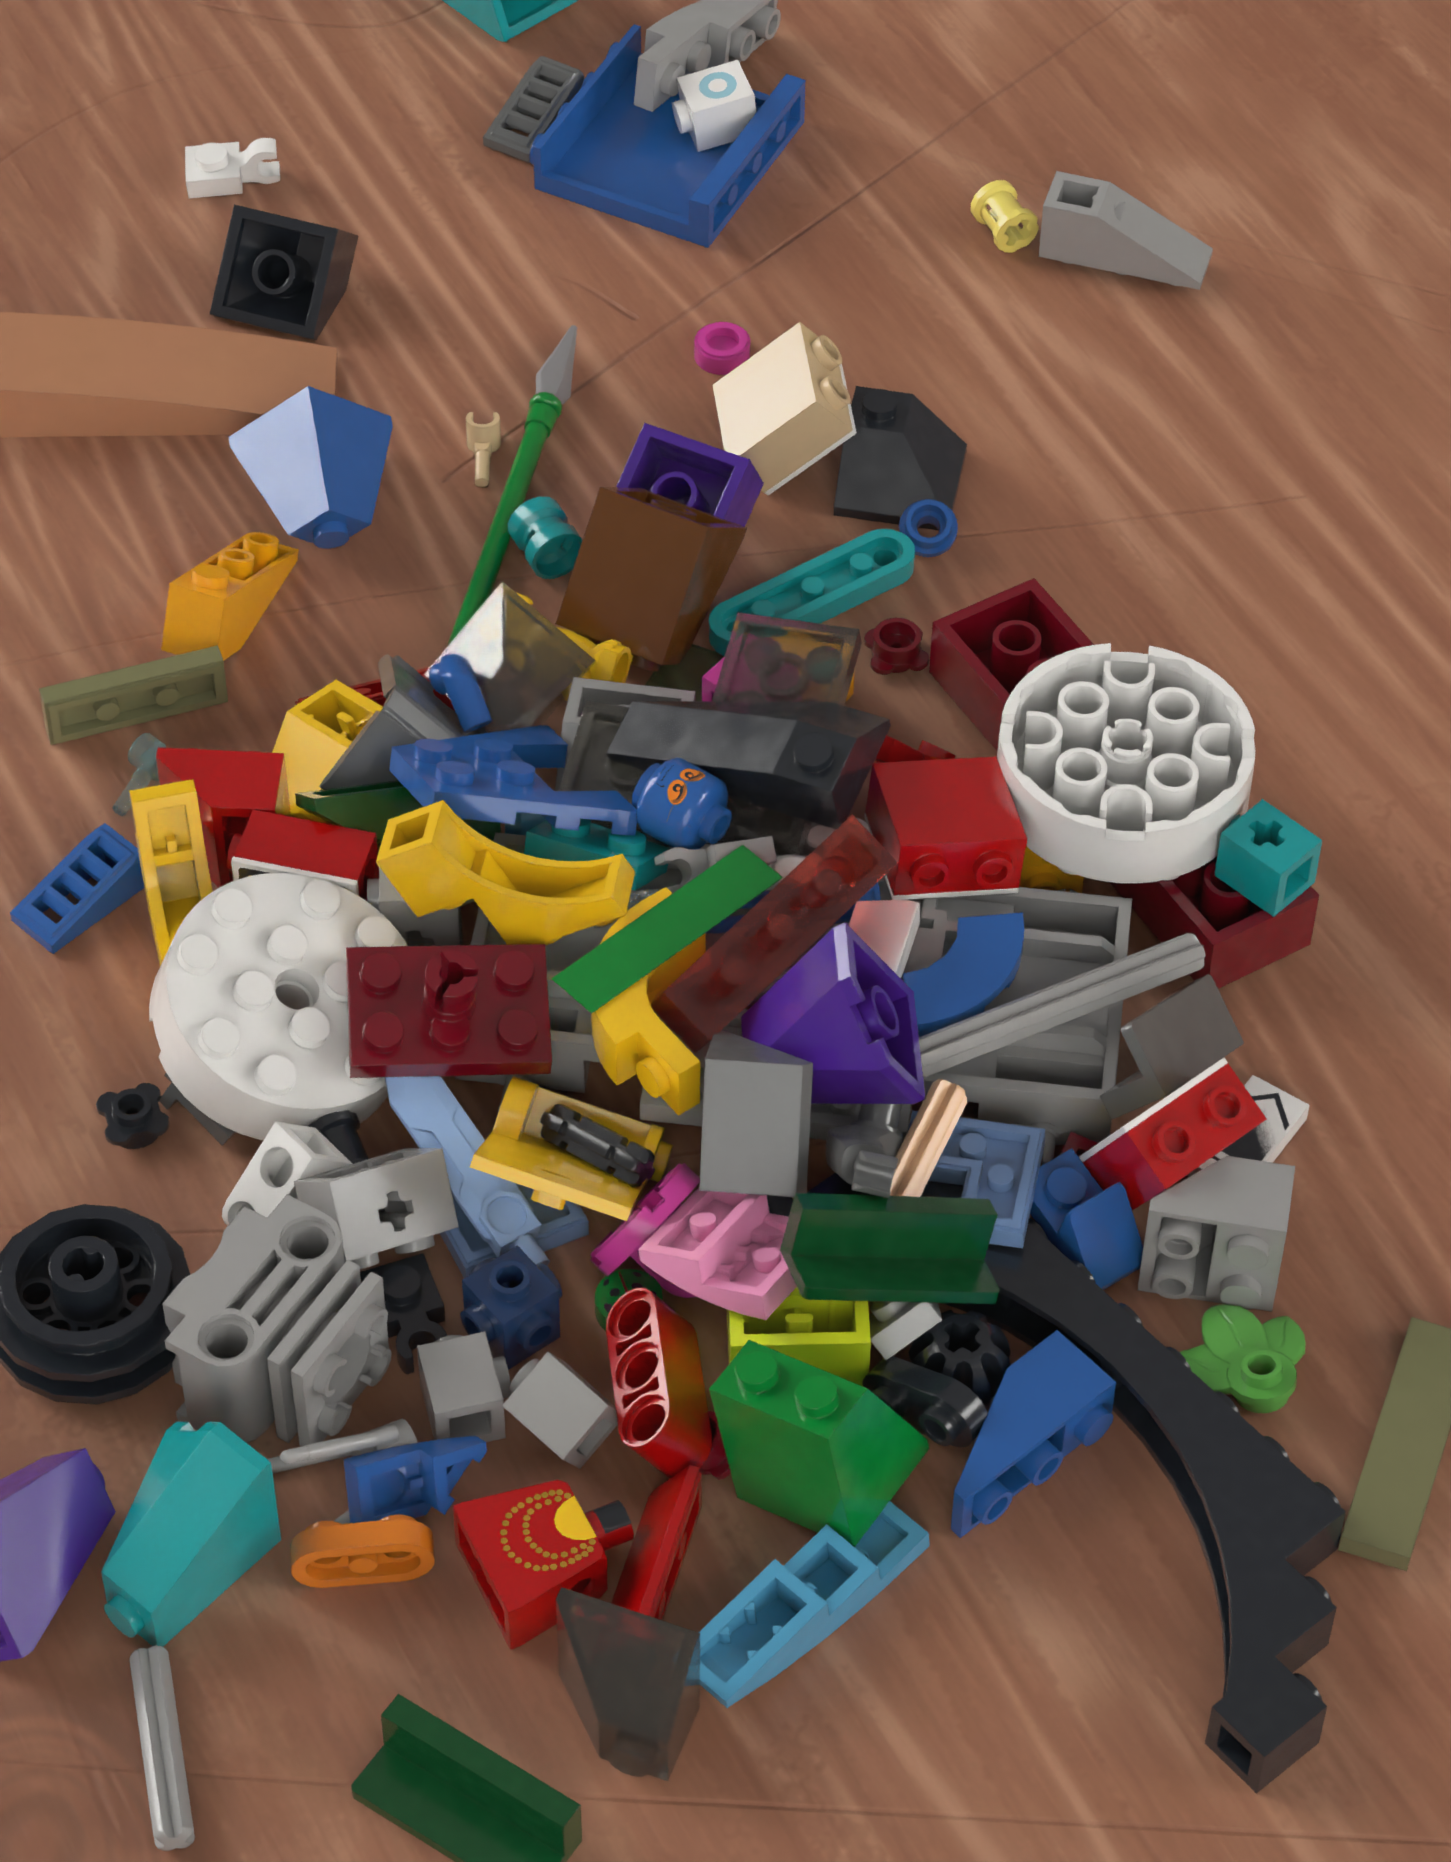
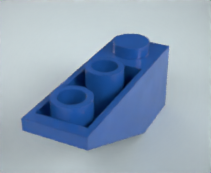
(1038, 1416)

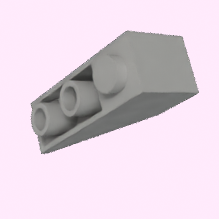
(1112, 231)

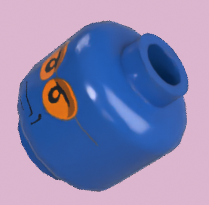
(681, 804)

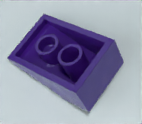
(692, 474)

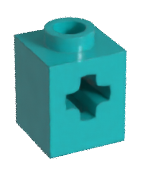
(1267, 857)

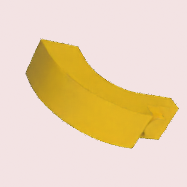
(170, 855)
(635, 1040)

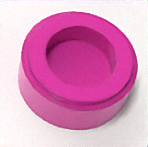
(721, 347)

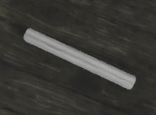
(1060, 1003)

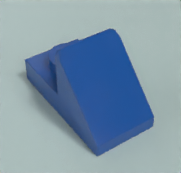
(1087, 1221)

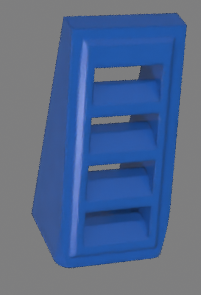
(99, 856)

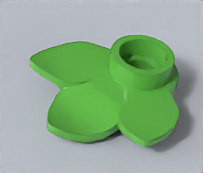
(1248, 1357)

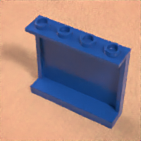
(641, 165)

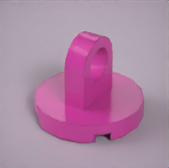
(643, 1222)

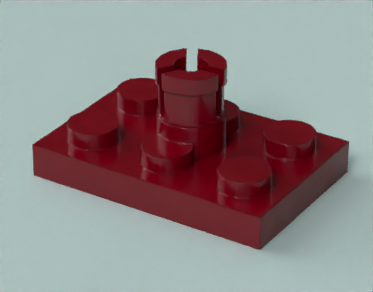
(448, 1010)

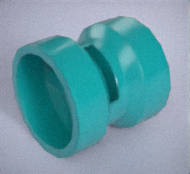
(539, 530)

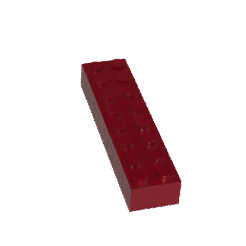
(981, 659)

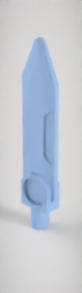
(489, 1202)

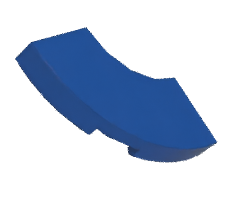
(971, 973)

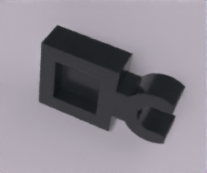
(411, 1305)

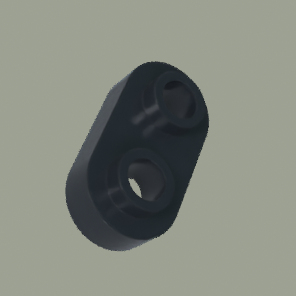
(928, 1401)

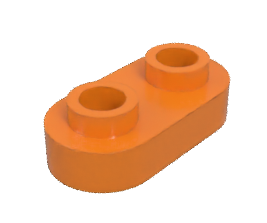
(362, 1552)

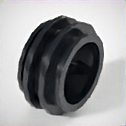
(90, 1269)

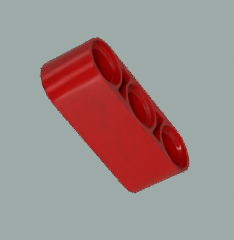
(658, 1382)

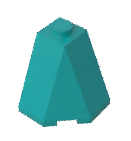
(190, 1531)

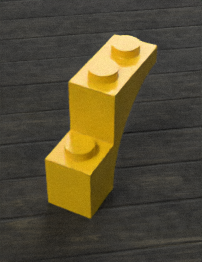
(528, 899)

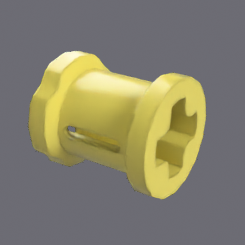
(1004, 216)

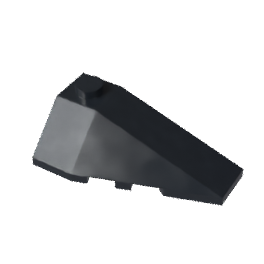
(770, 754)

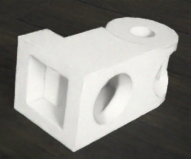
(284, 1156)

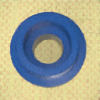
(934, 513)

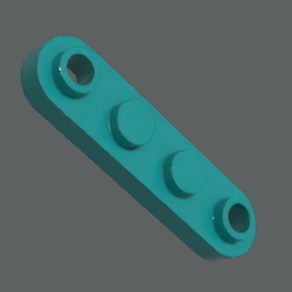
(823, 584)

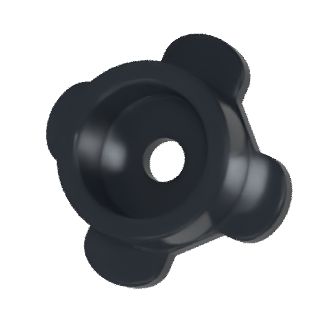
(137, 1129)

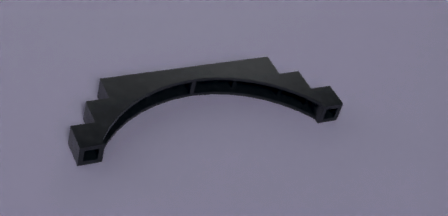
(1247, 1501)

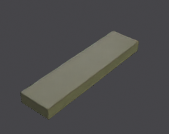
(1403, 1451)

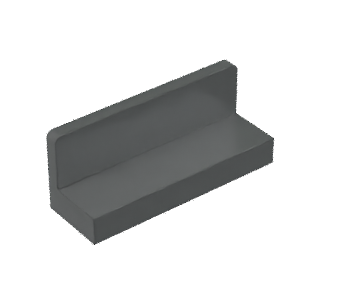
(1173, 1045)

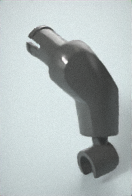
(867, 1149)

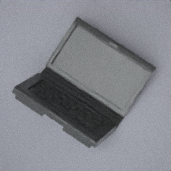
(407, 716)

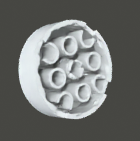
(1126, 762)
(228, 992)

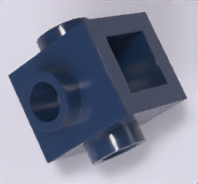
(512, 1305)

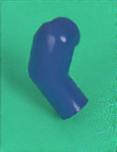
(456, 677)

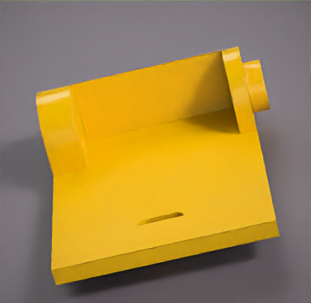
(523, 1157)

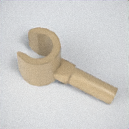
(483, 440)

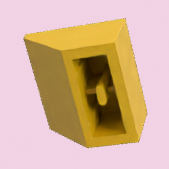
(318, 735)

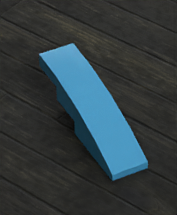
(802, 1603)

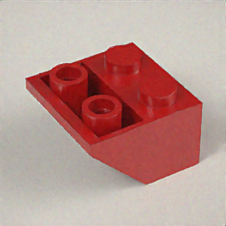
(227, 792)

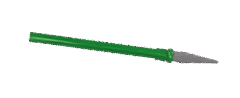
(545, 407)

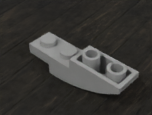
(699, 39)

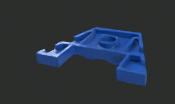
(496, 777)

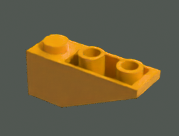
(226, 595)

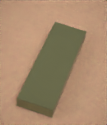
(134, 695)

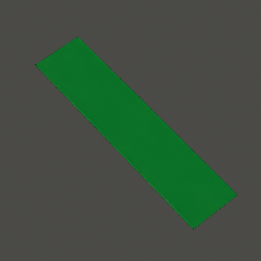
(666, 928)

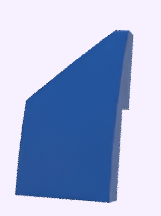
(408, 1477)

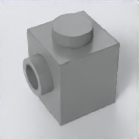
(463, 1387)
(561, 1408)

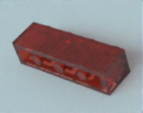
(773, 934)

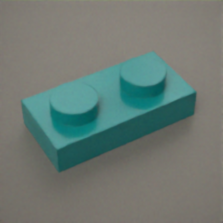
(596, 843)

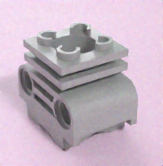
(277, 1328)

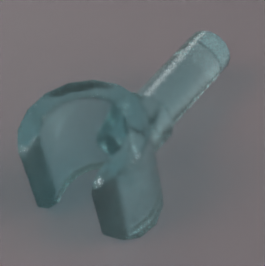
(142, 756)

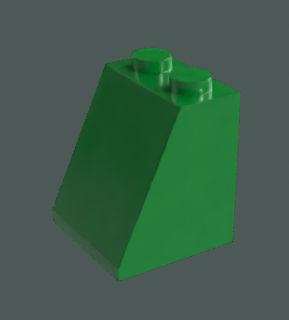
(811, 1442)

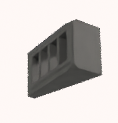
(543, 81)

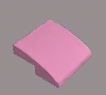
(724, 1252)

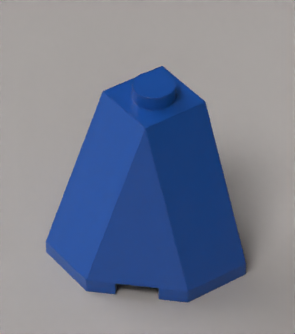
(317, 464)

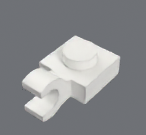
(222, 167)

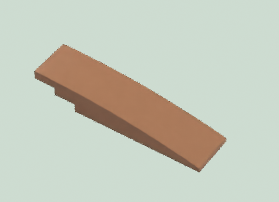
(145, 376)

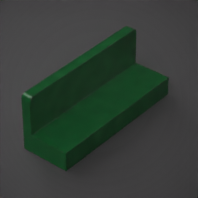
(890, 1248)
(463, 1794)

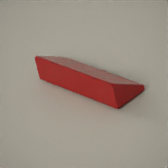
(660, 1544)

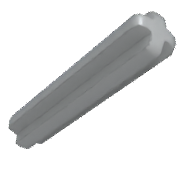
(161, 1748)

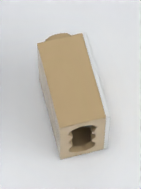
(786, 406)

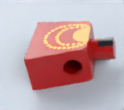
(530, 1546)

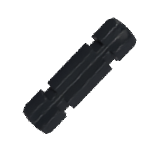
(597, 1145)

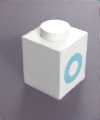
(714, 105)

